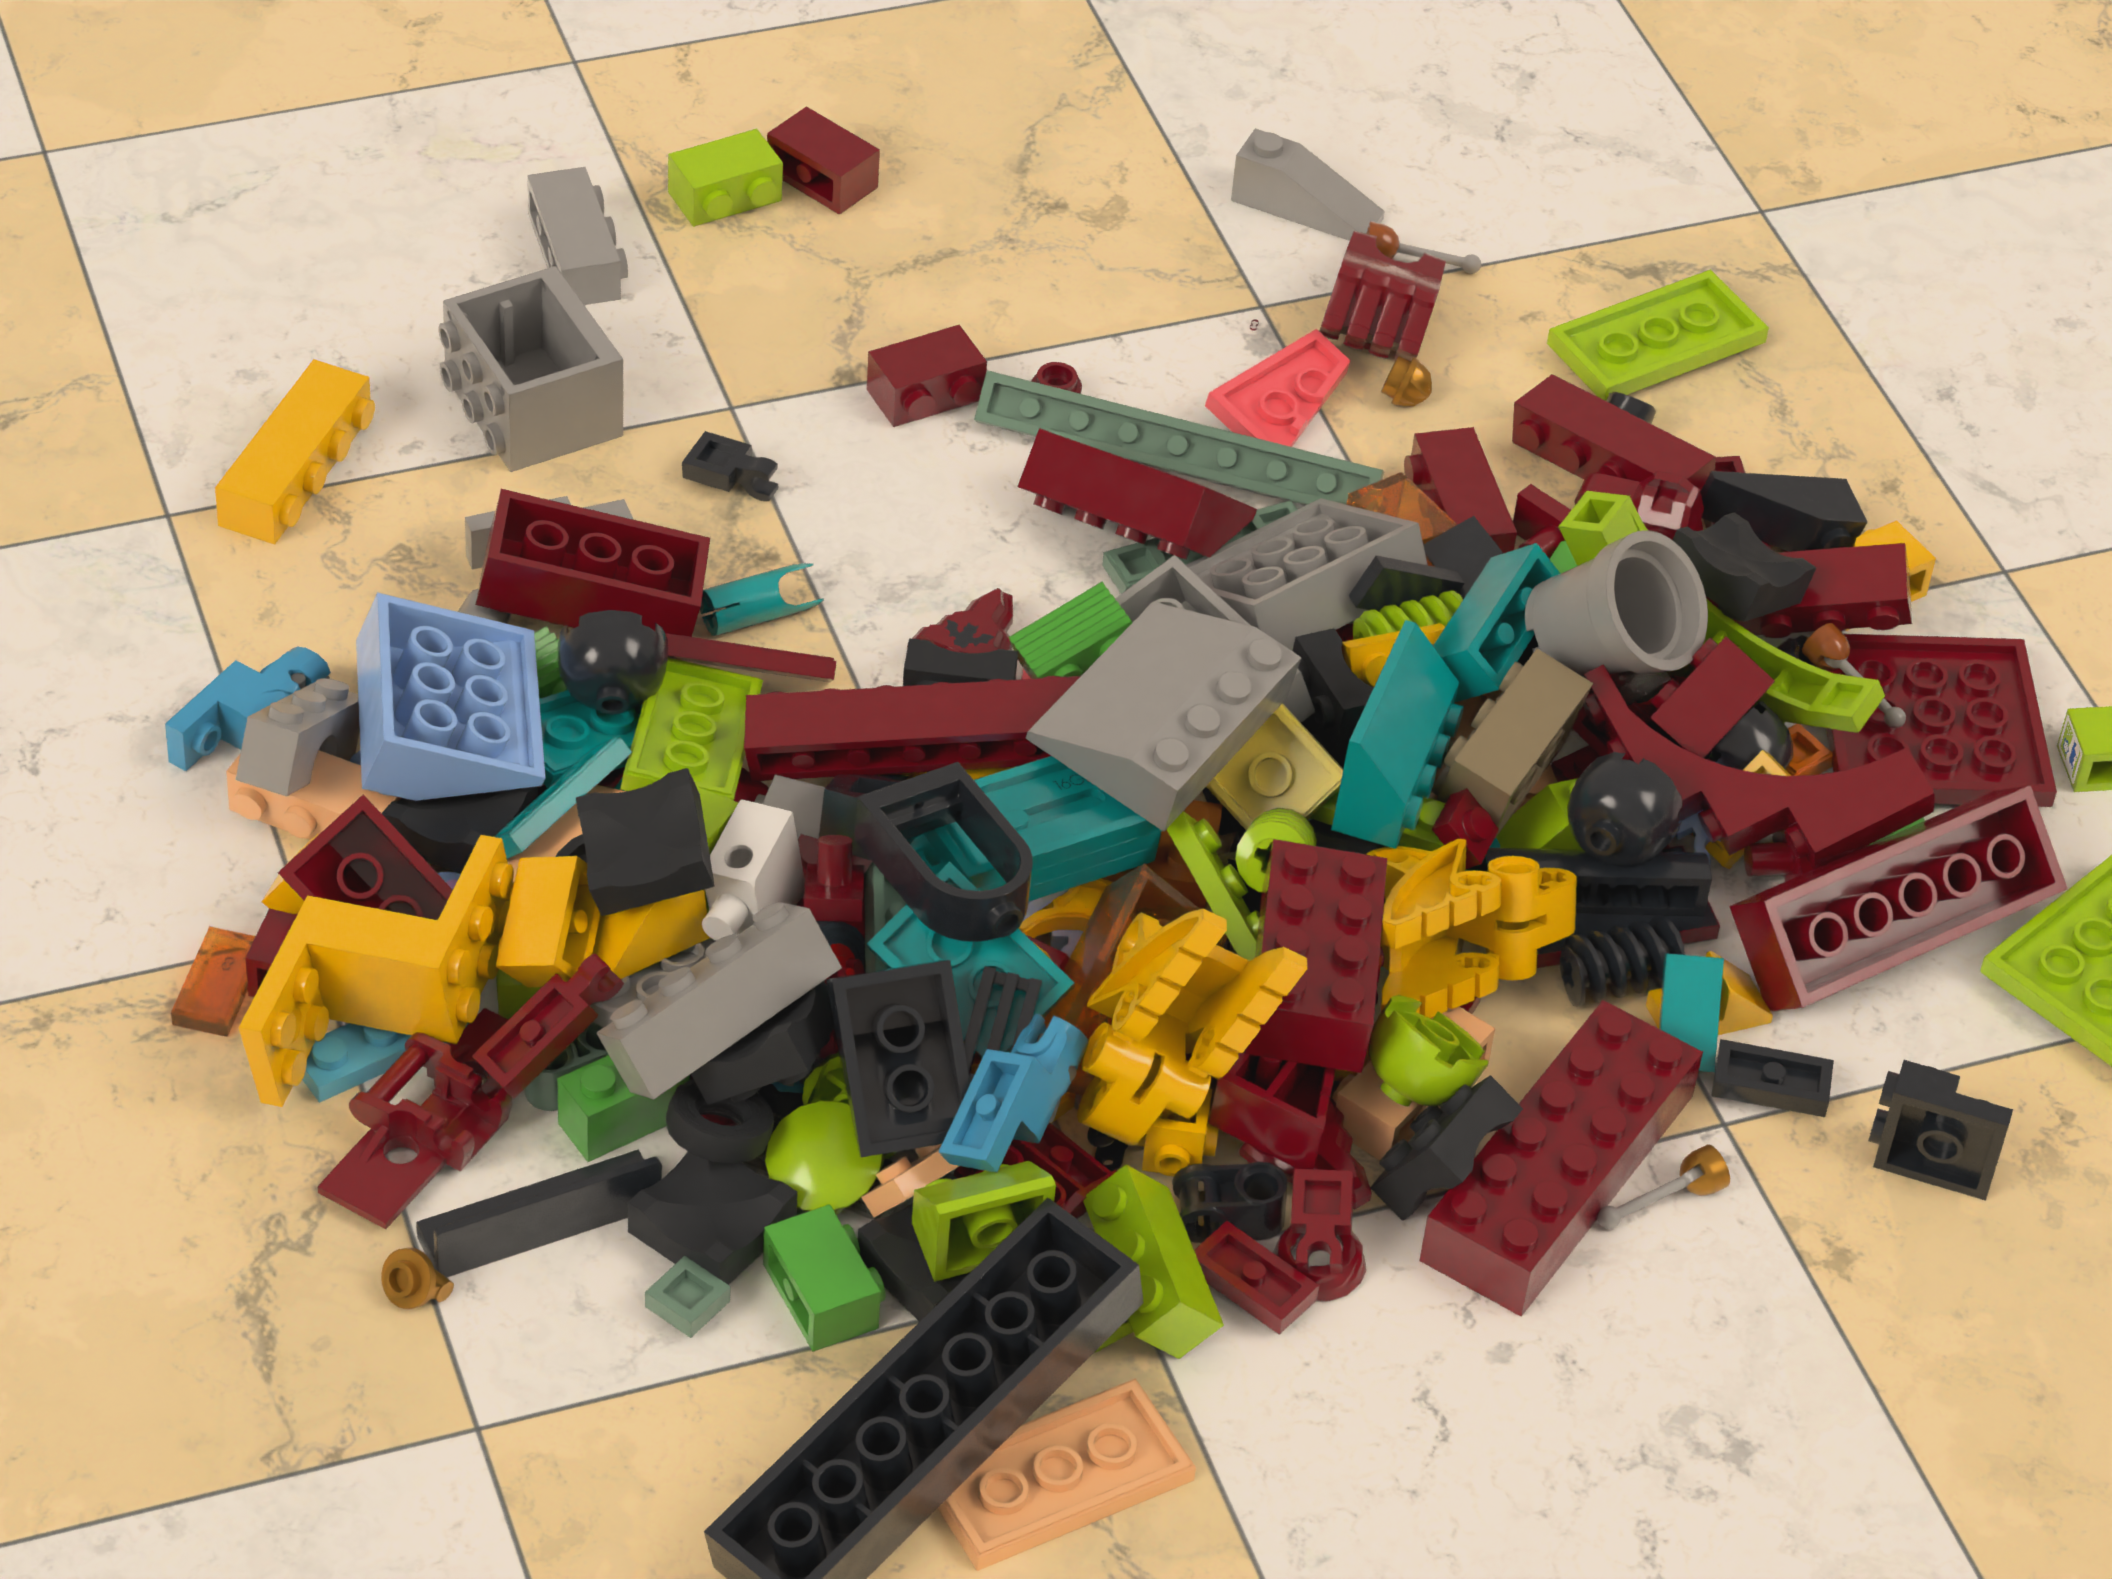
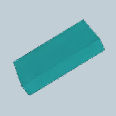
(1692, 1003)

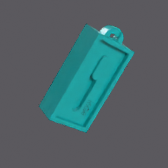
(1065, 820)

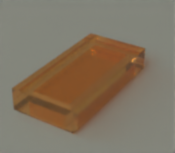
(214, 984)

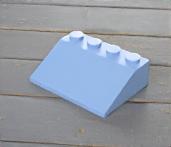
(446, 703)

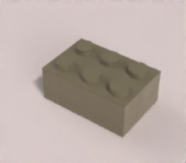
(1515, 736)

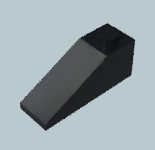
(1787, 509)

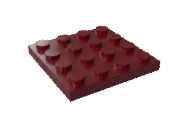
(1966, 712)

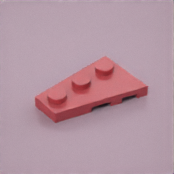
(1281, 392)

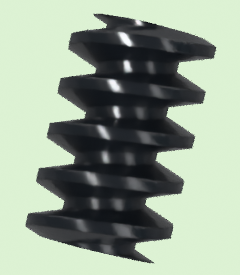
(1618, 957)

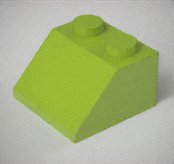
(971, 1215)

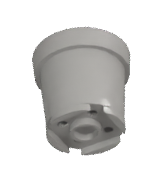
(1624, 609)

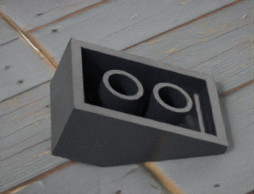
(900, 1054)

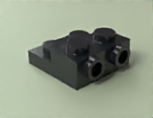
(1938, 1132)

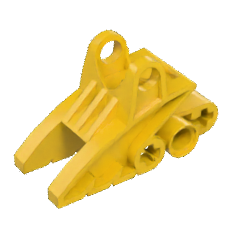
(1439, 905)
(1172, 998)

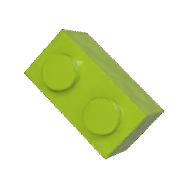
(725, 177)

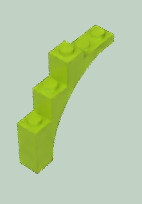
(1800, 690)

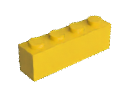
(294, 452)

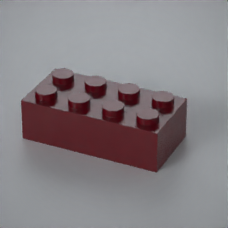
(575, 561)
(1331, 913)

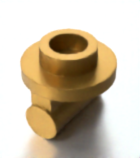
(412, 1280)

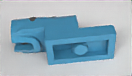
(235, 694)
(1014, 1094)

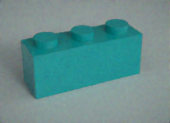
(1490, 625)

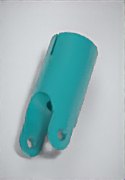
(749, 601)

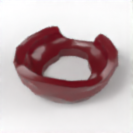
(1330, 1284)

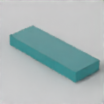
(562, 795)

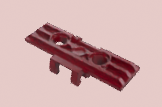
(442, 1131)

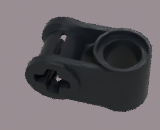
(1242, 1194)

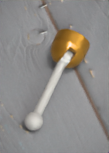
(1700, 1173)

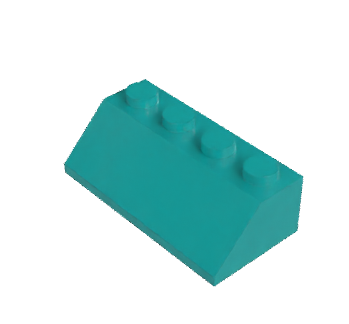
(1398, 742)

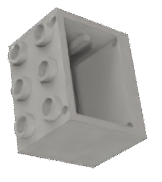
(532, 368)

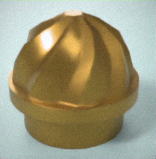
(1408, 382)

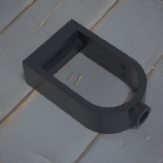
(924, 804)

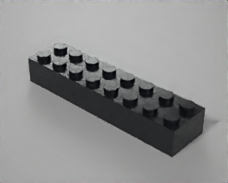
(932, 1407)

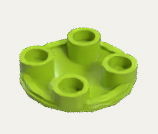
(820, 1157)

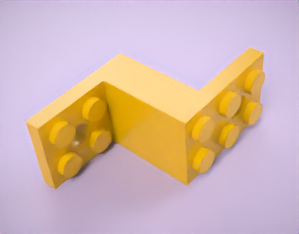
(377, 972)

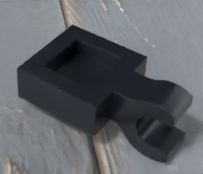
(725, 461)

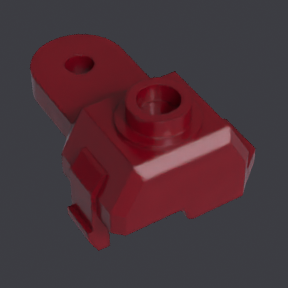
(1662, 500)

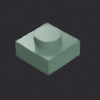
(687, 1296)

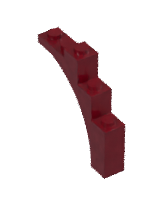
(1824, 812)

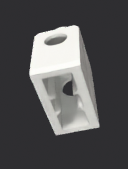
(752, 868)

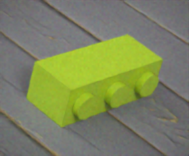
(1146, 1226)

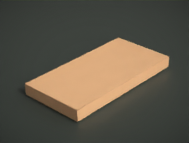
(1066, 1474)

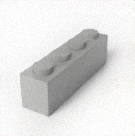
(718, 999)

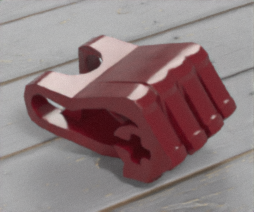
(1382, 300)

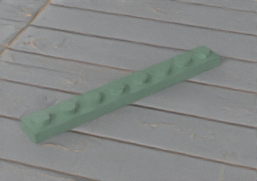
(1170, 442)

